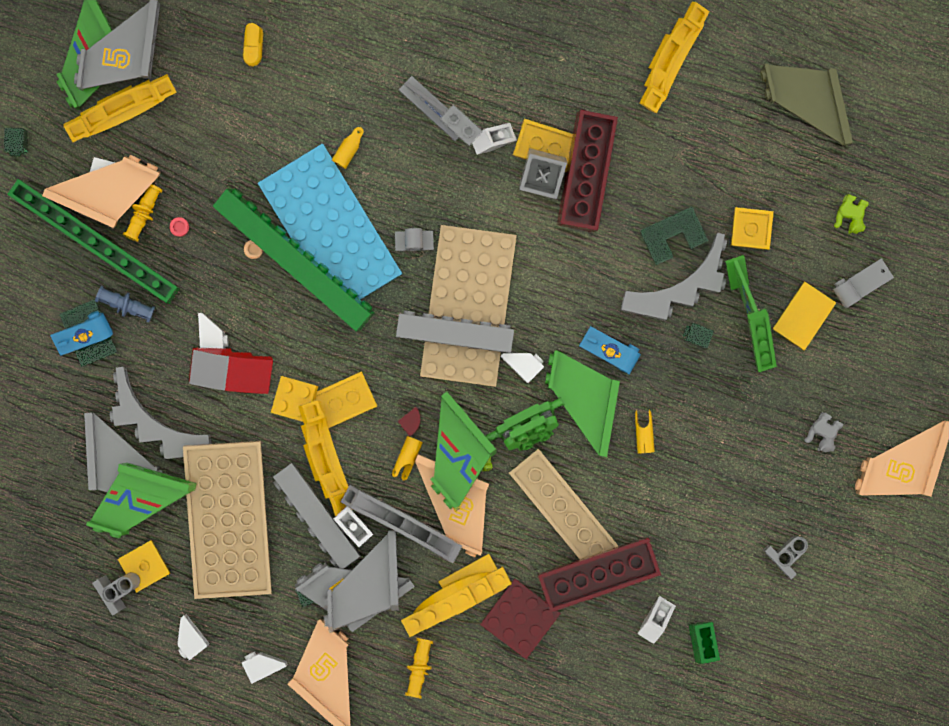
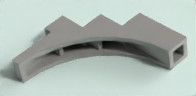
(705, 278)
(147, 427)
(402, 523)

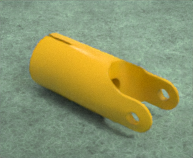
(348, 148)
(644, 436)
(407, 457)

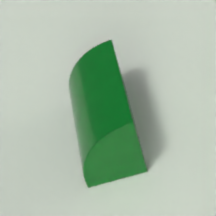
(704, 642)

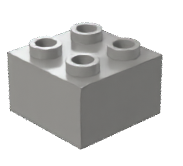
(542, 173)

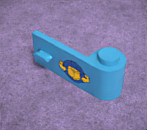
(84, 334)
(610, 350)

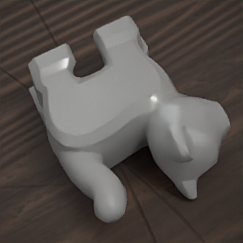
(825, 430)

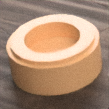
(252, 250)

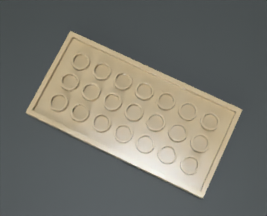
(473, 285)
(227, 520)

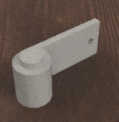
(862, 283)

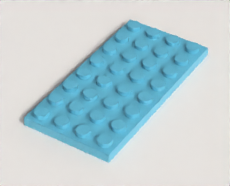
(329, 221)

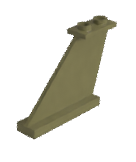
(811, 97)

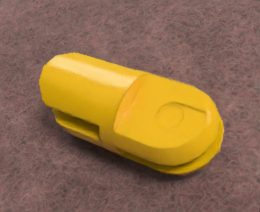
(253, 44)

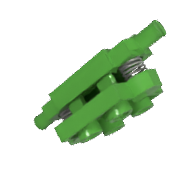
(528, 426)

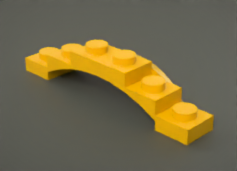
(672, 55)
(119, 107)
(322, 455)
(455, 599)

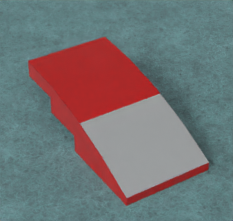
(230, 370)

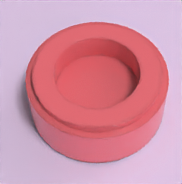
(179, 227)

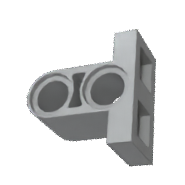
(414, 240)
(792, 554)
(104, 588)

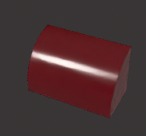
(411, 421)

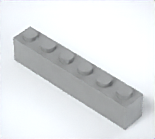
(455, 333)
(316, 515)

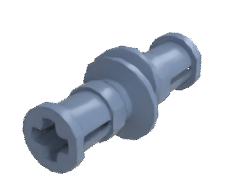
(125, 304)

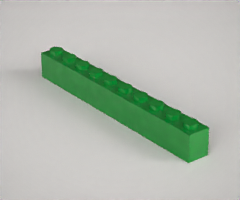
(93, 241)
(294, 259)

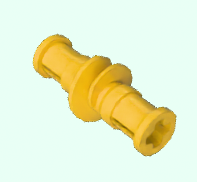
(142, 212)
(418, 668)

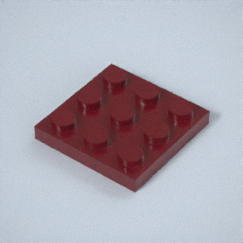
(520, 618)

